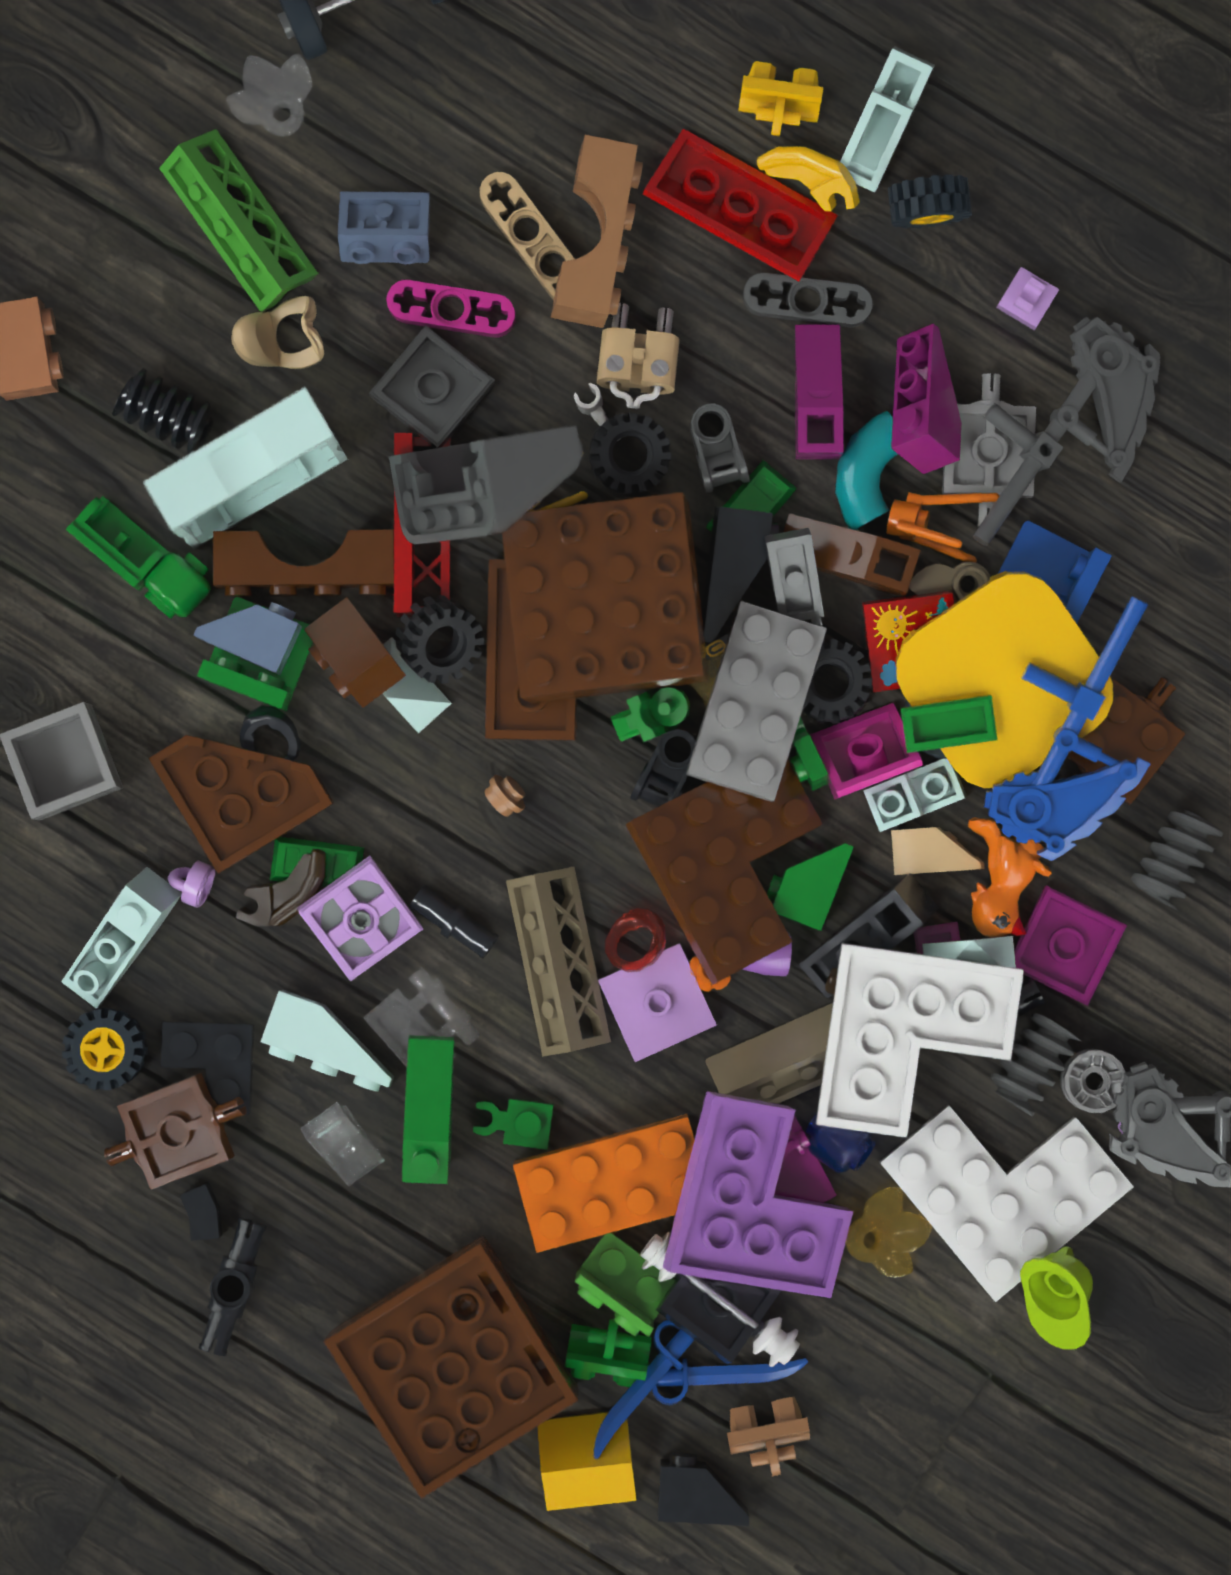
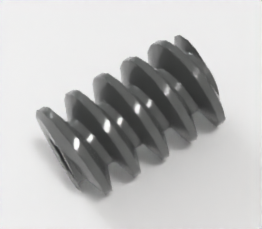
(1175, 856)
(1033, 1063)

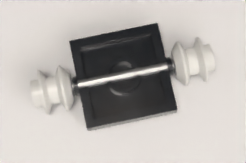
(720, 1312)

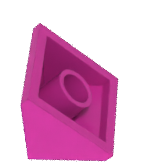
(864, 750)

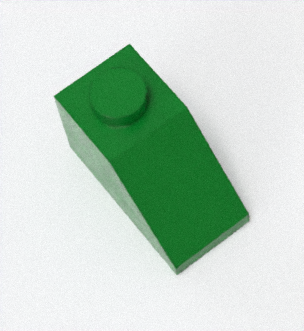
(809, 887)

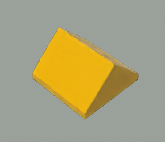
(572, 1473)

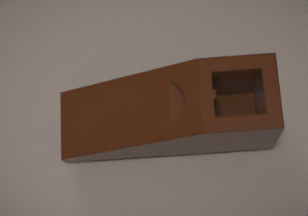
(859, 555)

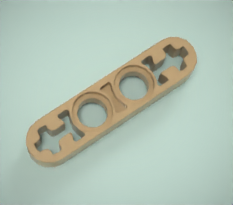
(529, 251)

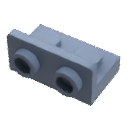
(384, 227)

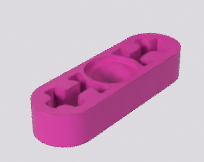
(485, 303)

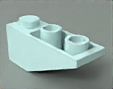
(121, 936)
(316, 1033)

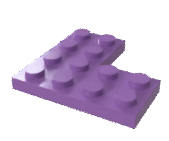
(728, 1213)

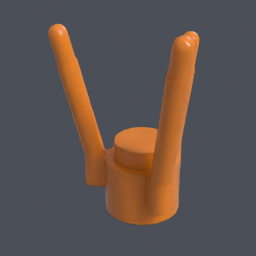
(911, 522)

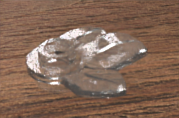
(272, 89)

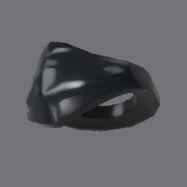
(276, 720)

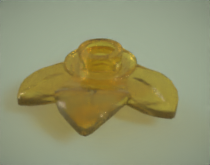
(894, 1233)

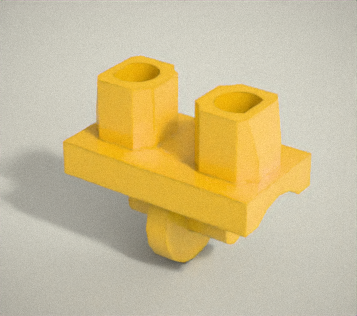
(781, 100)

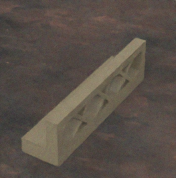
(550, 962)

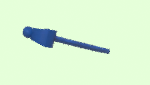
(666, 1358)
(723, 1375)

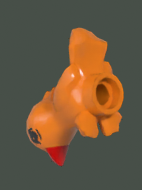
(1011, 870)

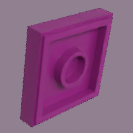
(1067, 945)

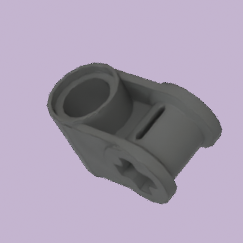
(718, 451)

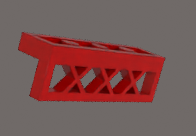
(405, 551)

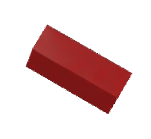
(740, 205)

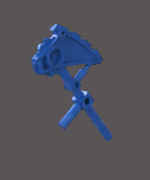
(1071, 806)

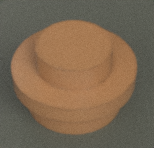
(505, 795)

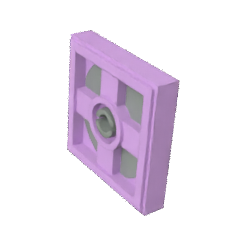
(360, 918)

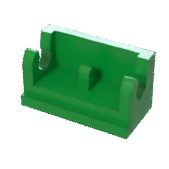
(117, 541)

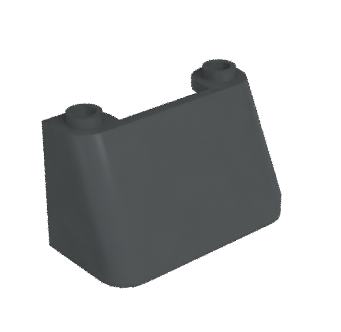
(480, 484)

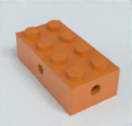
(605, 1182)

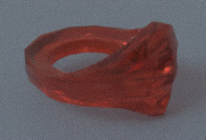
(632, 921)

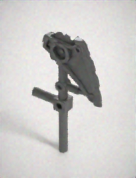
(1122, 397)
(1160, 1135)

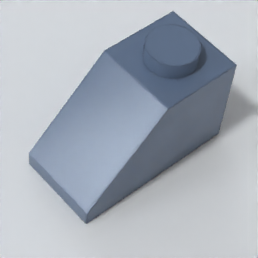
(255, 635)

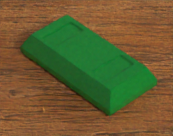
(763, 493)
(949, 724)
(289, 852)

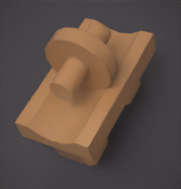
(788, 1429)

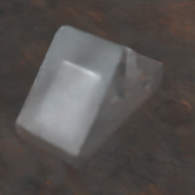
(342, 1143)

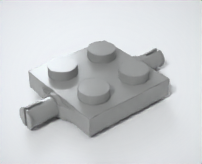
(986, 453)

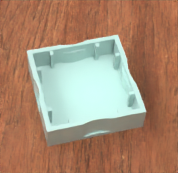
(246, 469)

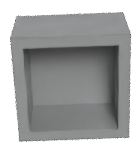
(61, 761)

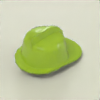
(1058, 1298)

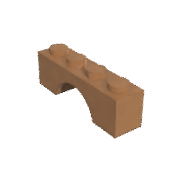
(604, 181)

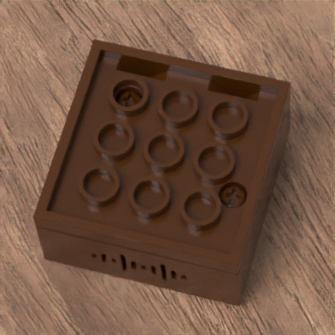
(605, 598)
(452, 1366)

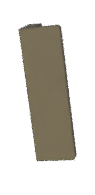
(776, 1062)

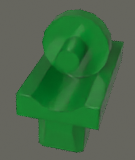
(652, 713)
(607, 1353)

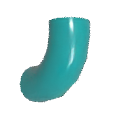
(861, 470)

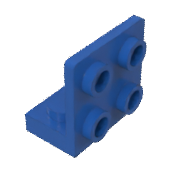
(1061, 564)

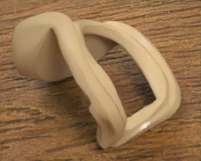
(256, 337)

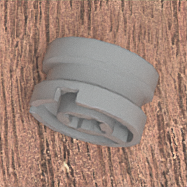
(1074, 1080)

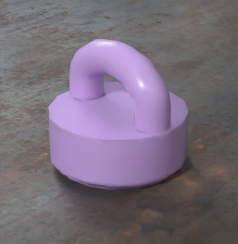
(197, 884)

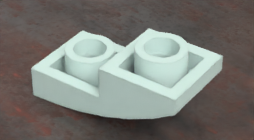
(914, 794)

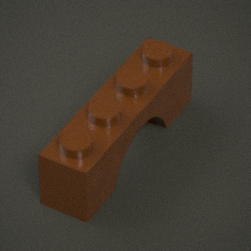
(246, 563)

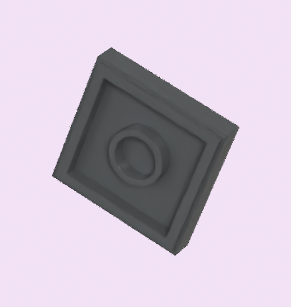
(432, 388)

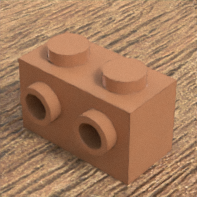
(26, 350)

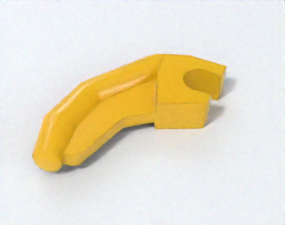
(815, 170)

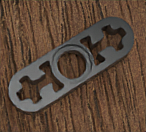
(841, 290)

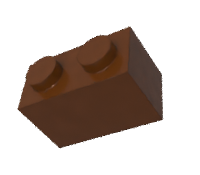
(353, 652)

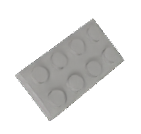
(756, 701)

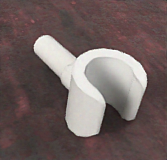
(595, 408)

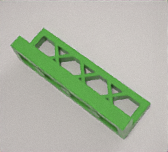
(230, 221)

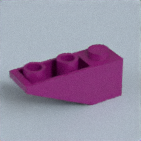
(818, 392)
(925, 405)

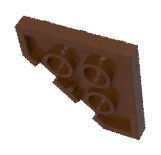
(237, 795)

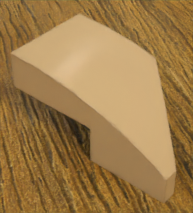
(930, 851)

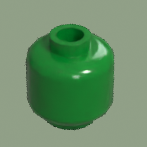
(177, 585)

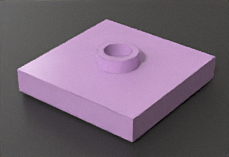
(657, 1004)

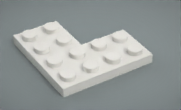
(892, 1007)
(1001, 1217)

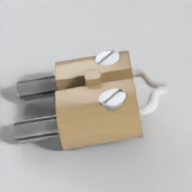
(638, 359)

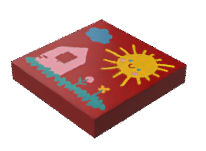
(889, 623)

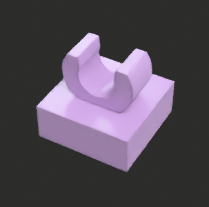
(1027, 298)

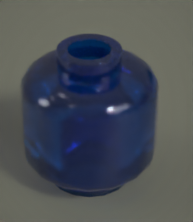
(839, 1147)

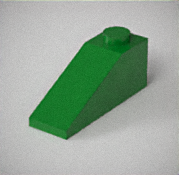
(428, 1110)

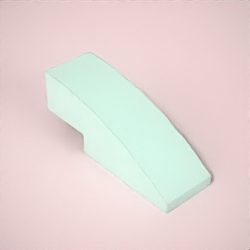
(885, 117)

